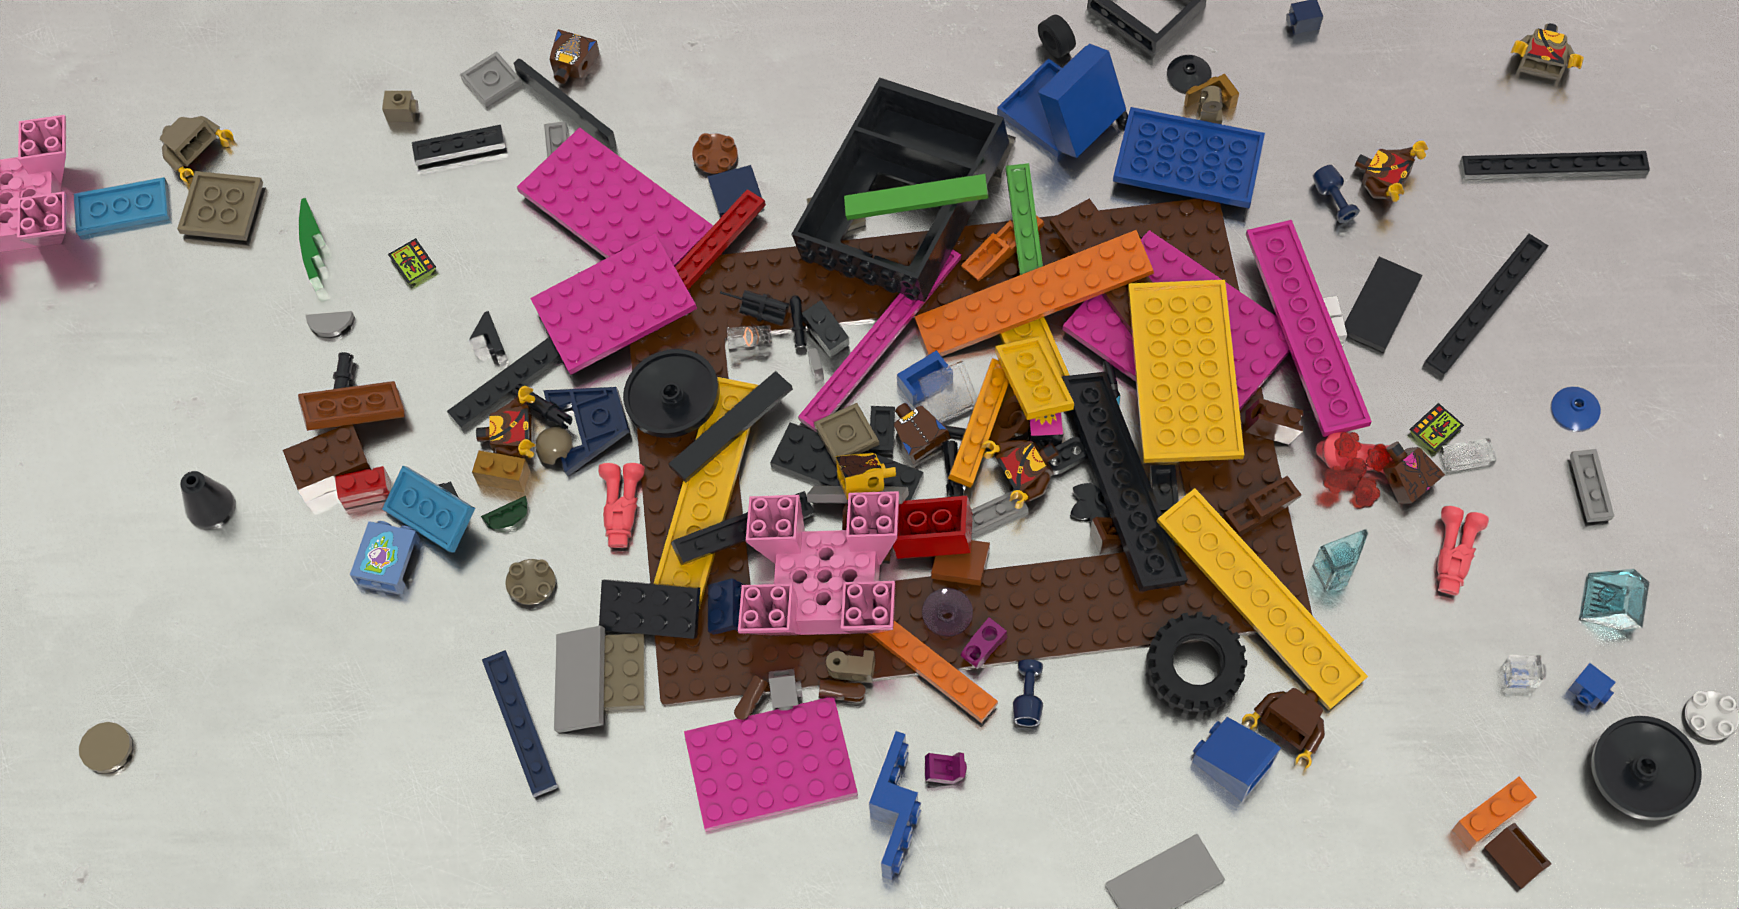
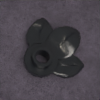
(1089, 503)

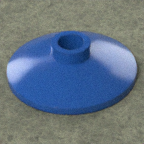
(1570, 415)

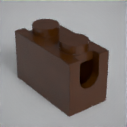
(1273, 421)

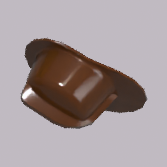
(1009, 422)

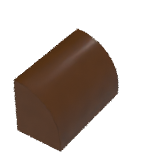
(1517, 855)

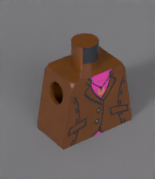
(1410, 472)

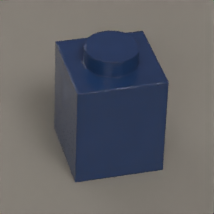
(1304, 16)

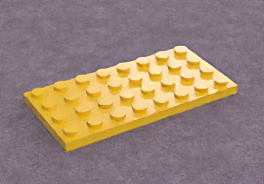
(1185, 371)

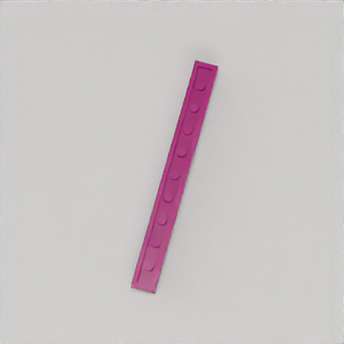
(867, 352)

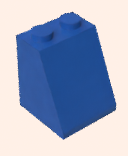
(1235, 756)

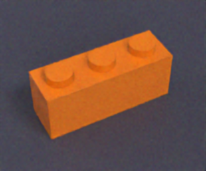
(1494, 813)

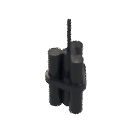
(762, 307)

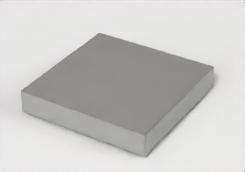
(491, 79)

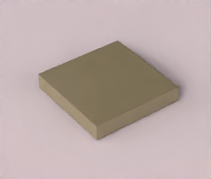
(846, 432)

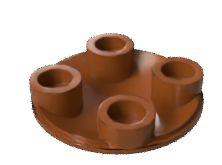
(714, 153)

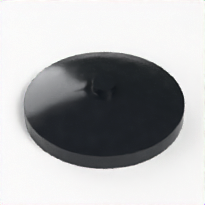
(671, 393)
(1646, 768)

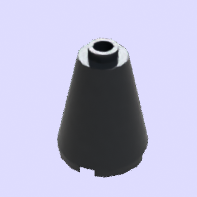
(205, 500)

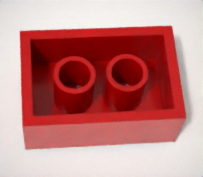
(934, 527)

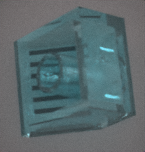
(1338, 559)
(1615, 599)

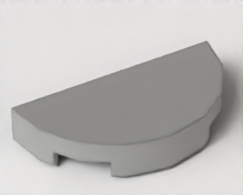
(329, 323)

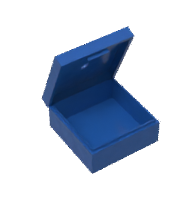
(1069, 104)

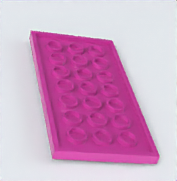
(610, 200)

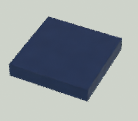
(730, 185)

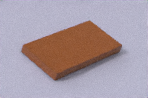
(350, 405)

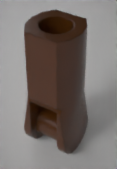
(842, 691)
(750, 698)

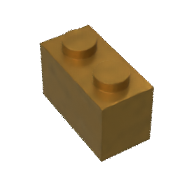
(501, 471)

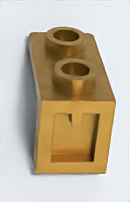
(1228, 91)

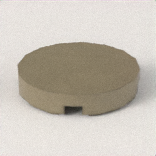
(105, 747)

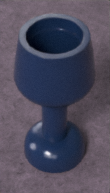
(1329, 182)
(1028, 707)

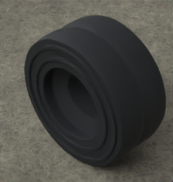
(1056, 36)

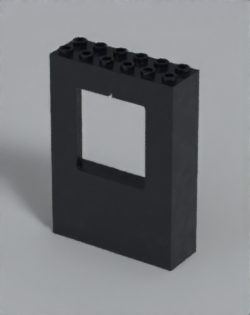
(912, 141)

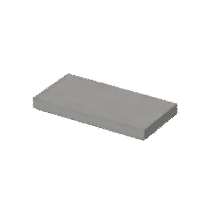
(579, 679)
(1167, 878)

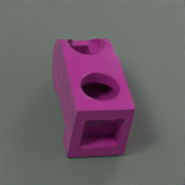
(984, 643)

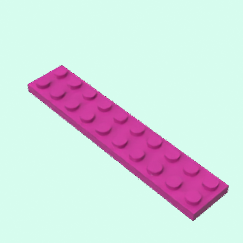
(1308, 328)

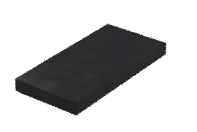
(1381, 304)

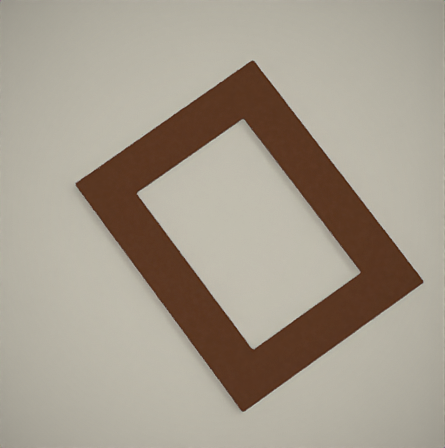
(1042, 606)

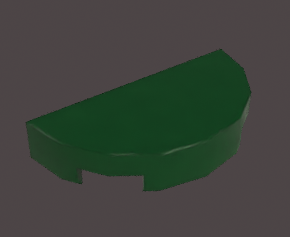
(507, 516)

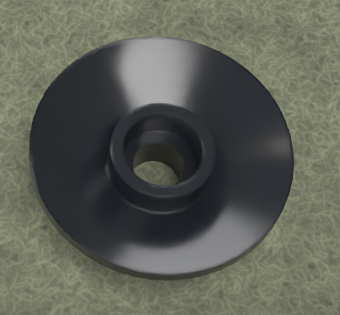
(1184, 79)

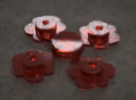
(1356, 468)

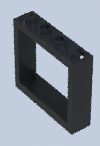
(1139, 32)

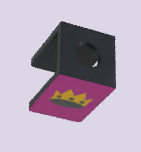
(1046, 430)

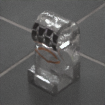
(748, 336)

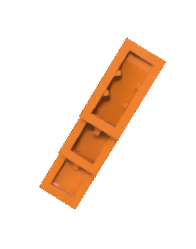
(993, 251)

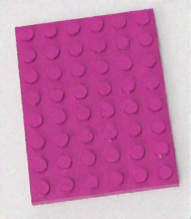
(1255, 331)

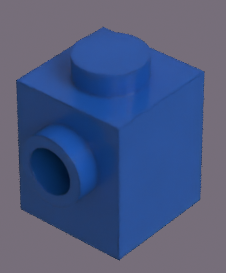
(1592, 686)

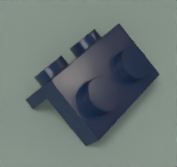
(724, 606)

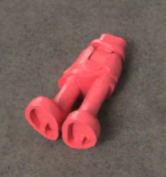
(620, 512)
(1452, 561)

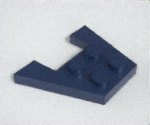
(598, 419)

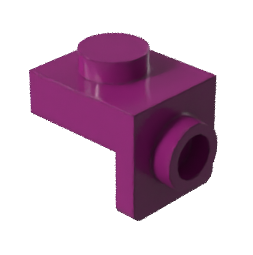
(945, 768)

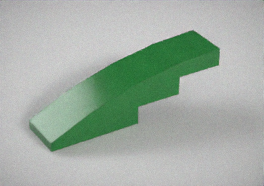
(310, 240)

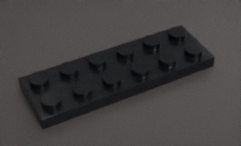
(805, 456)

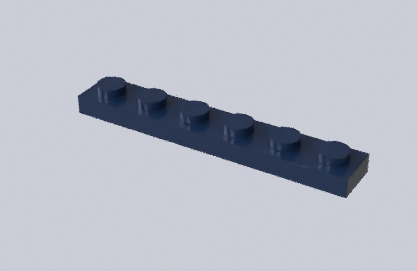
(519, 723)

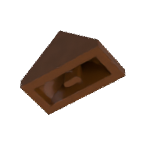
(1104, 534)

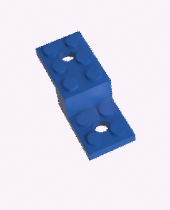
(895, 806)

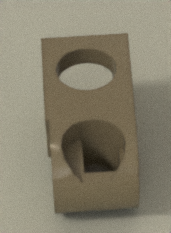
(1210, 105)
(851, 667)

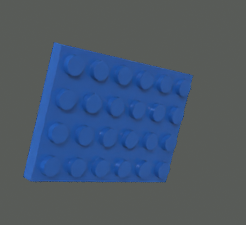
(1189, 157)

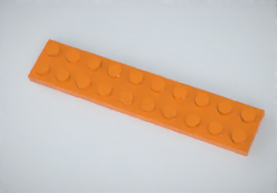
(1034, 294)

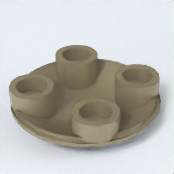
(530, 581)

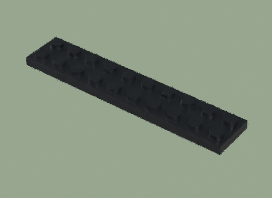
(1123, 482)

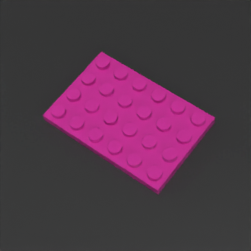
(613, 303)
(770, 763)

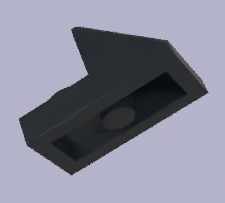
(486, 335)

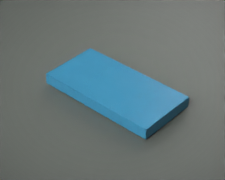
(121, 206)
(428, 508)

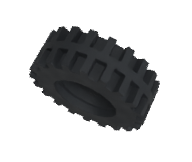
(1184, 694)

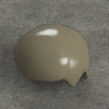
(552, 444)

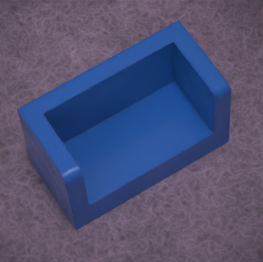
(908, 379)

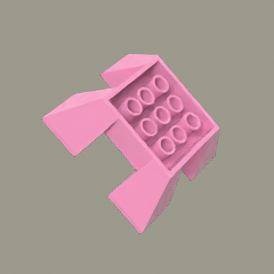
(31, 186)
(819, 557)

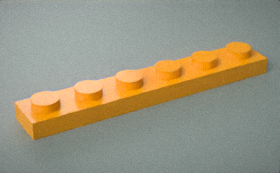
(979, 425)

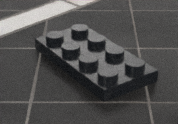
(649, 608)

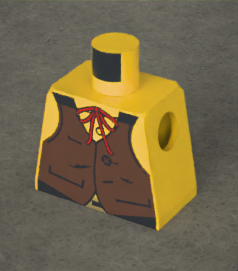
(862, 473)

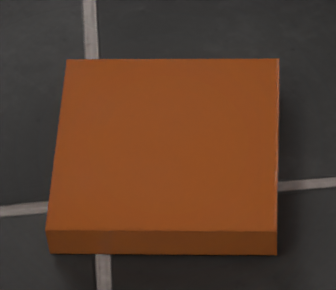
(962, 567)

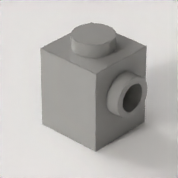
(784, 689)

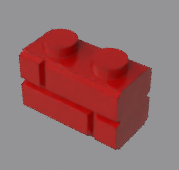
(363, 487)

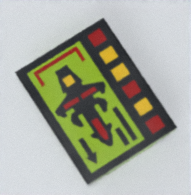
(412, 262)
(1435, 428)

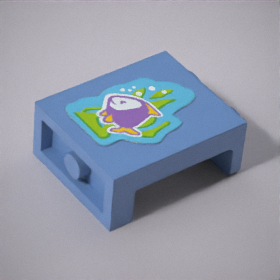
(384, 556)

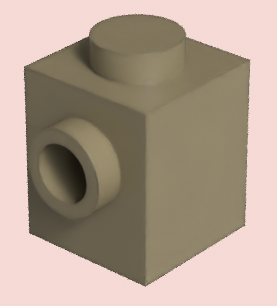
(399, 106)

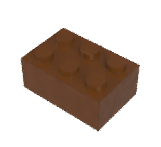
(323, 457)

